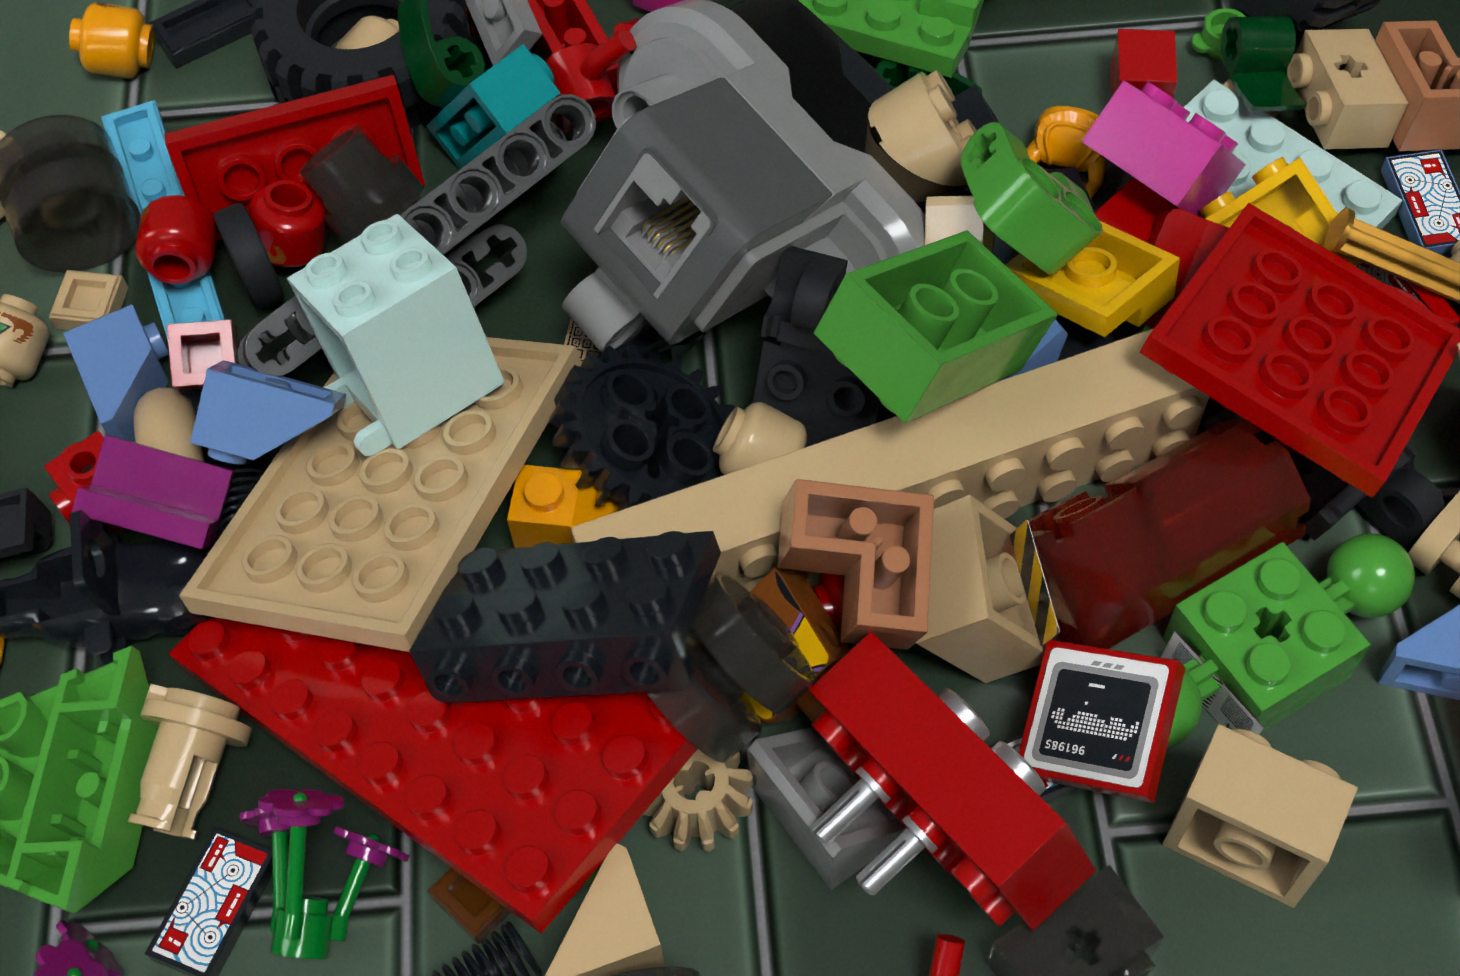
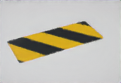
(1034, 583)

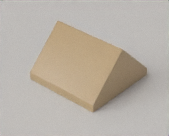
(611, 927)

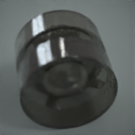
(66, 194)
(738, 652)

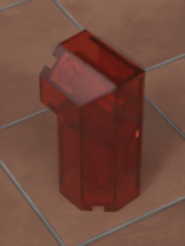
(1166, 532)

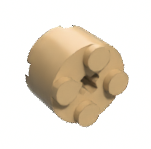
(922, 128)

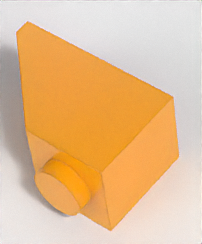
(549, 504)

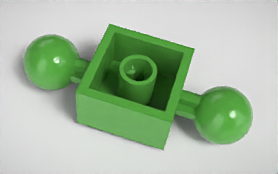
(1280, 632)

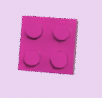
(1156, 145)

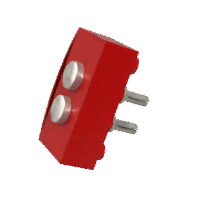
(952, 791)

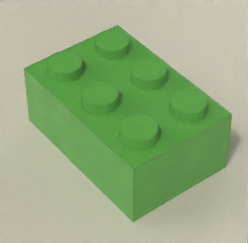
(934, 324)

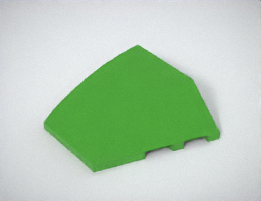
(72, 781)

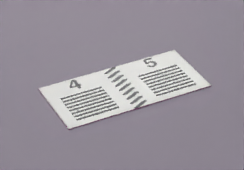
(1223, 704)

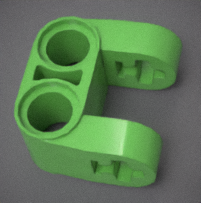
(1024, 204)

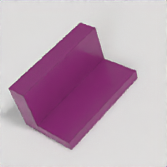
(156, 492)

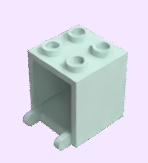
(396, 332)

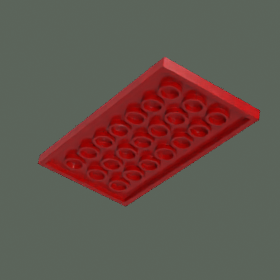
(496, 789)

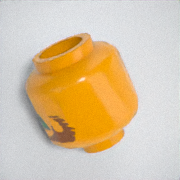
(112, 40)

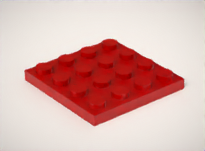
(1306, 348)

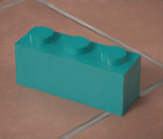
(493, 105)

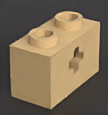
(1347, 88)

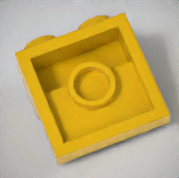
(1286, 194)
(1106, 282)

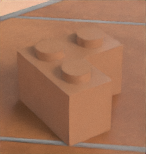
(1430, 81)
(873, 540)

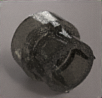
(359, 183)

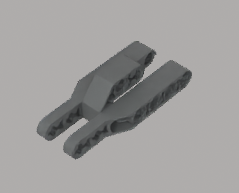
(451, 215)

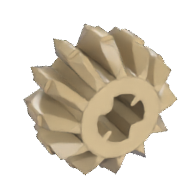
(711, 809)

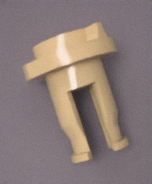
(183, 756)

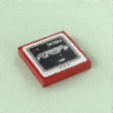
(1102, 719)

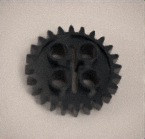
(637, 426)

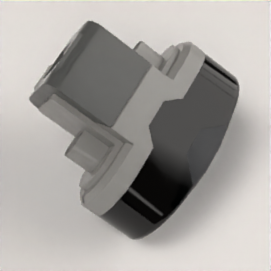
(727, 149)

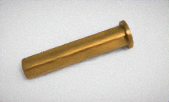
(1393, 255)

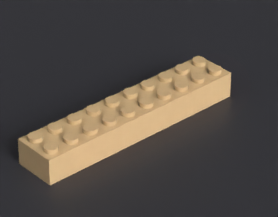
(1000, 444)

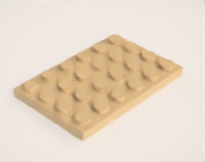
(373, 540)

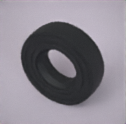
(249, 256)

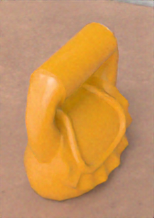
(1059, 142)

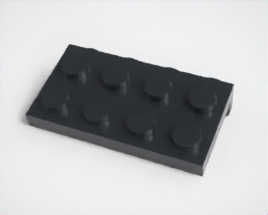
(567, 619)

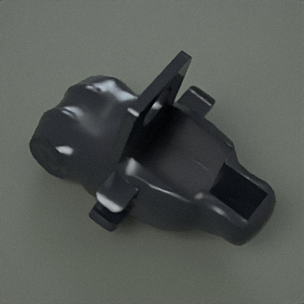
(102, 592)

